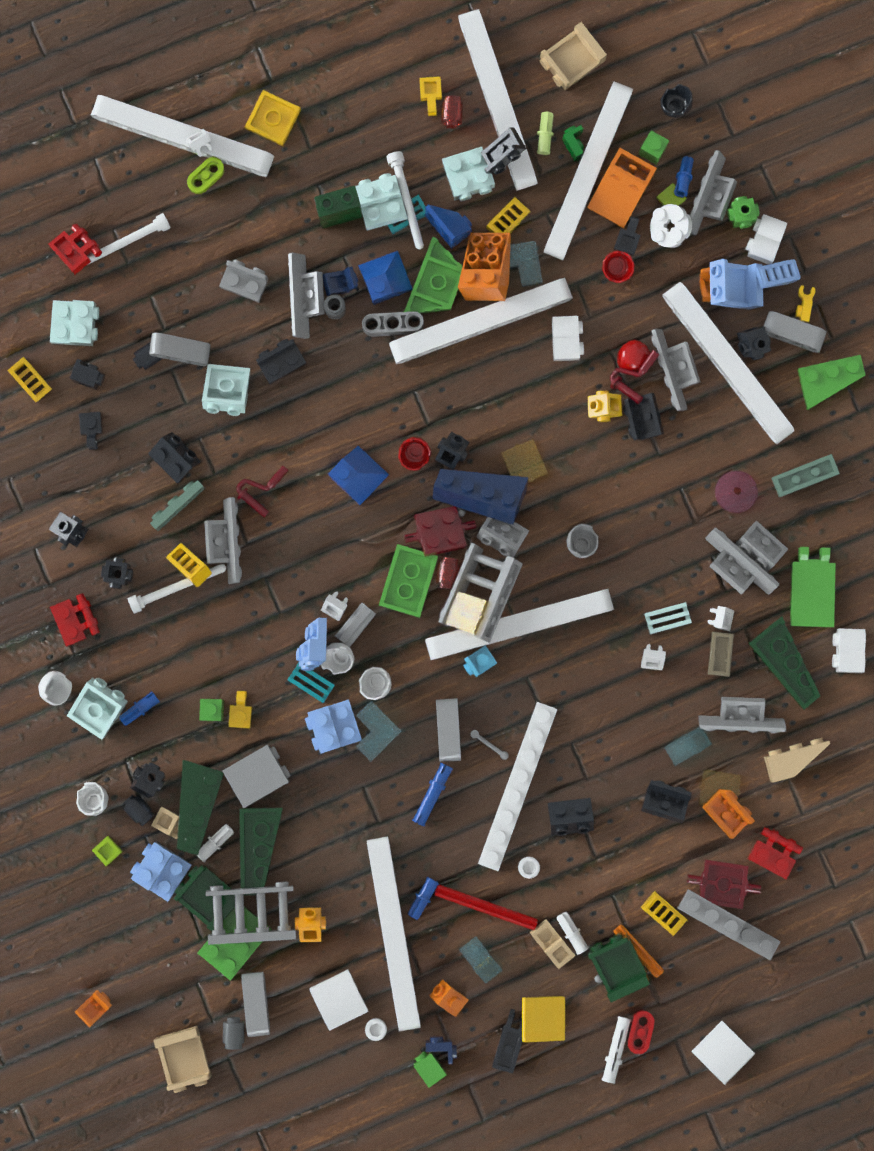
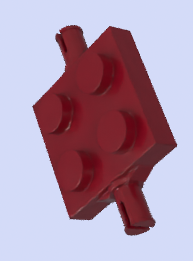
(440, 531)
(724, 883)

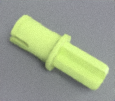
(545, 133)

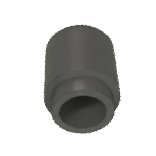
(334, 300)
(233, 1033)

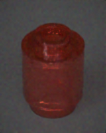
(452, 111)
(447, 572)

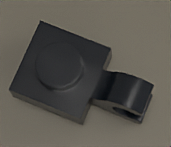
(628, 239)
(91, 426)

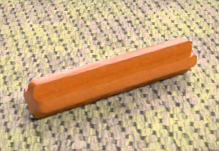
(647, 960)

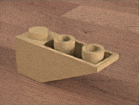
(789, 763)

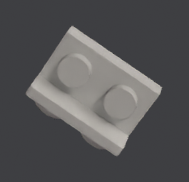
(244, 281)
(502, 536)
(761, 546)

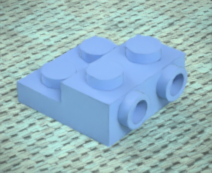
(313, 651)
(333, 726)
(160, 870)

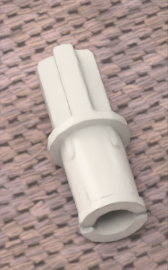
(215, 842)
(572, 933)

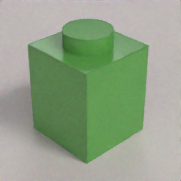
(653, 147)
(211, 710)
(429, 1068)

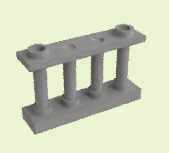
(500, 589)
(262, 931)

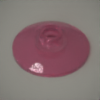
(725, 491)

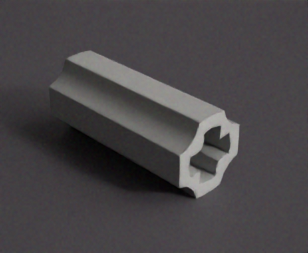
(355, 625)

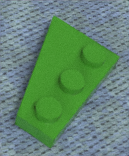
(828, 378)

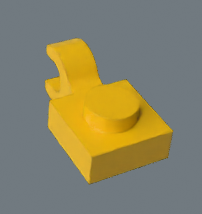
(431, 91)
(804, 310)
(240, 714)

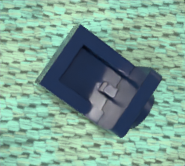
(340, 281)
(437, 1044)

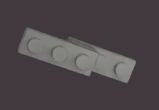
(728, 924)

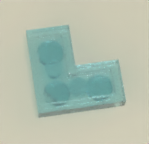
(526, 259)
(381, 733)

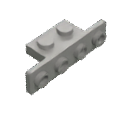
(714, 193)
(305, 295)
(678, 367)
(222, 541)
(737, 566)
(742, 715)

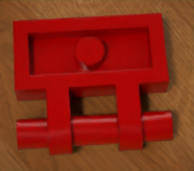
(69, 252)
(69, 623)
(772, 859)

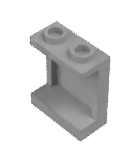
(257, 775)

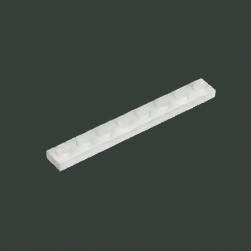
(517, 786)

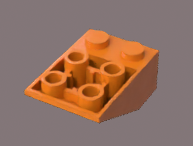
(622, 187)
(486, 267)

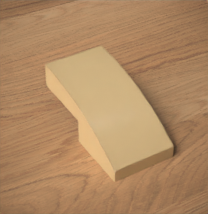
(166, 822)
(552, 944)

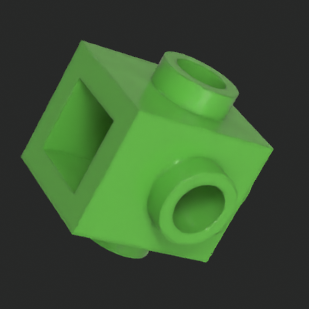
(741, 219)

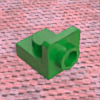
(573, 145)

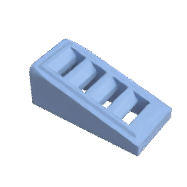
(778, 273)

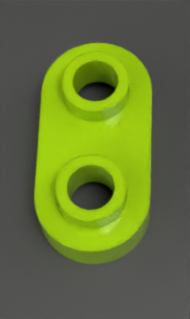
(204, 174)

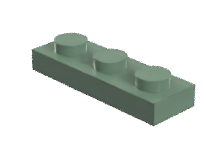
(805, 475)
(176, 504)

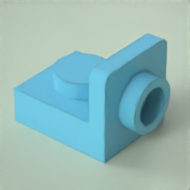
(479, 662)

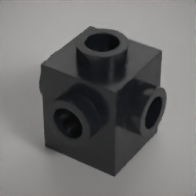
(754, 342)
(452, 450)
(68, 529)
(109, 570)
(142, 784)

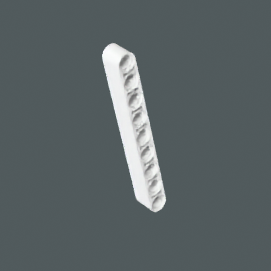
(495, 92)
(175, 133)
(588, 170)
(480, 321)
(728, 363)
(523, 623)
(393, 934)

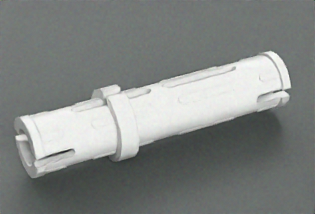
(616, 1049)

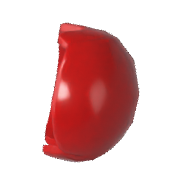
(618, 266)
(632, 355)
(414, 453)

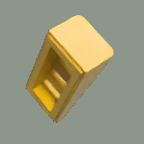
(497, 219)
(17, 366)
(198, 573)
(650, 902)

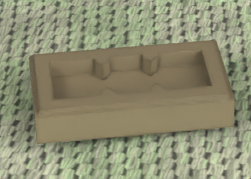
(720, 654)

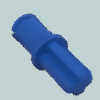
(684, 177)
(139, 708)
(422, 898)

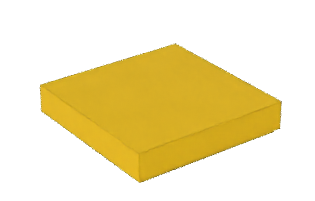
(272, 118)
(543, 1019)

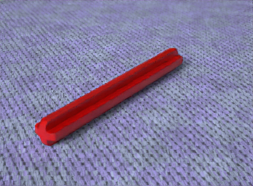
(486, 907)

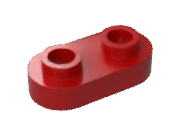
(640, 1031)

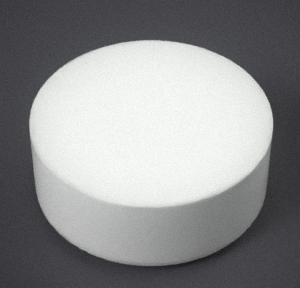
(529, 867)
(375, 1029)

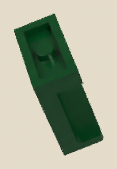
(338, 206)
(194, 897)
(619, 966)

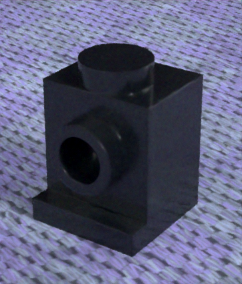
(87, 375)

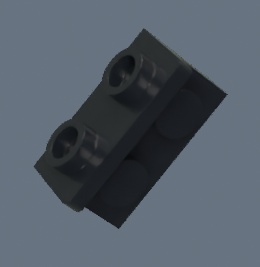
(280, 361)

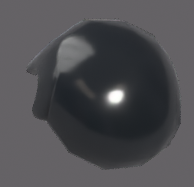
(677, 101)

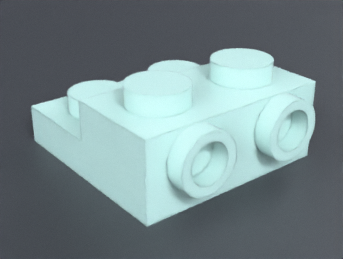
(467, 174)
(381, 201)
(74, 323)
(226, 389)
(97, 707)

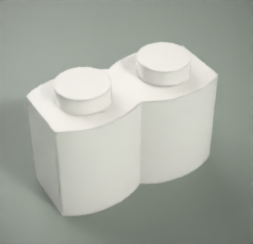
(766, 239)
(566, 338)
(849, 650)

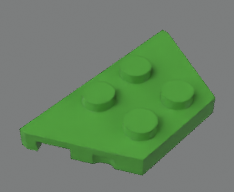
(436, 281)

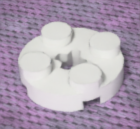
(661, 219)

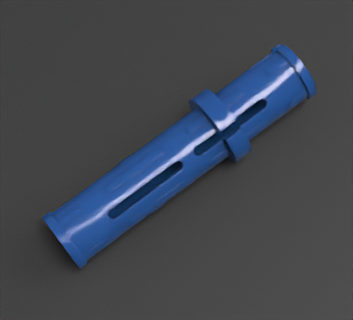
(432, 794)

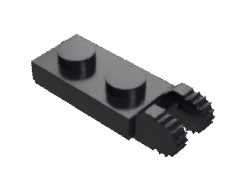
(508, 1046)

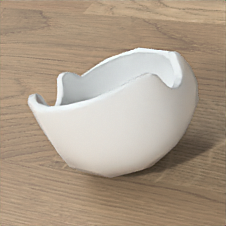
(338, 658)
(375, 683)
(55, 688)
(92, 799)

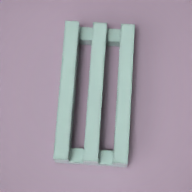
(650, 622)

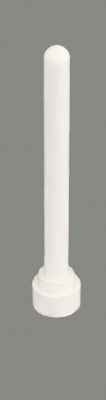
(396, 162)
(159, 224)
(139, 602)

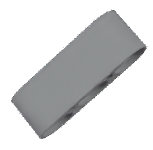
(383, 318)
(794, 331)
(179, 349)
(448, 730)
(255, 1004)

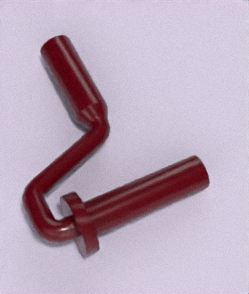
(618, 384)
(243, 494)

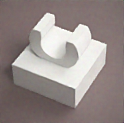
(198, 140)
(334, 607)
(723, 618)
(653, 659)

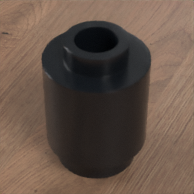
(143, 358)
(138, 810)

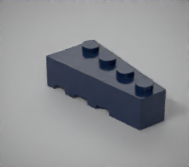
(482, 493)

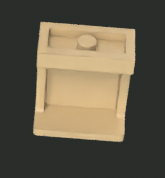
(573, 57)
(183, 1059)

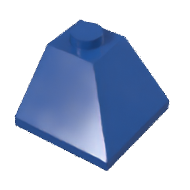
(448, 224)
(385, 277)
(358, 475)

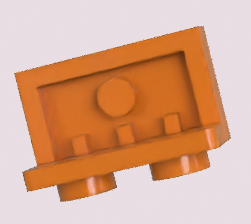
(728, 812)

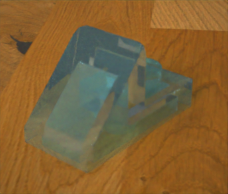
(687, 745)
(480, 959)

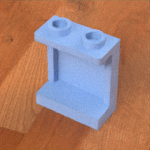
(735, 285)

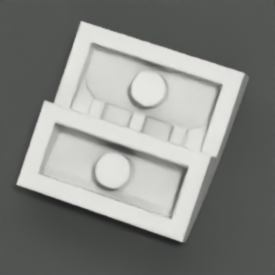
(338, 999)
(723, 1052)

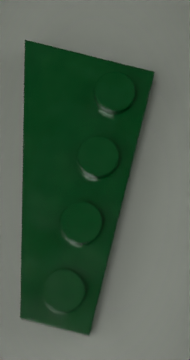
(782, 658)
(196, 803)
(257, 844)

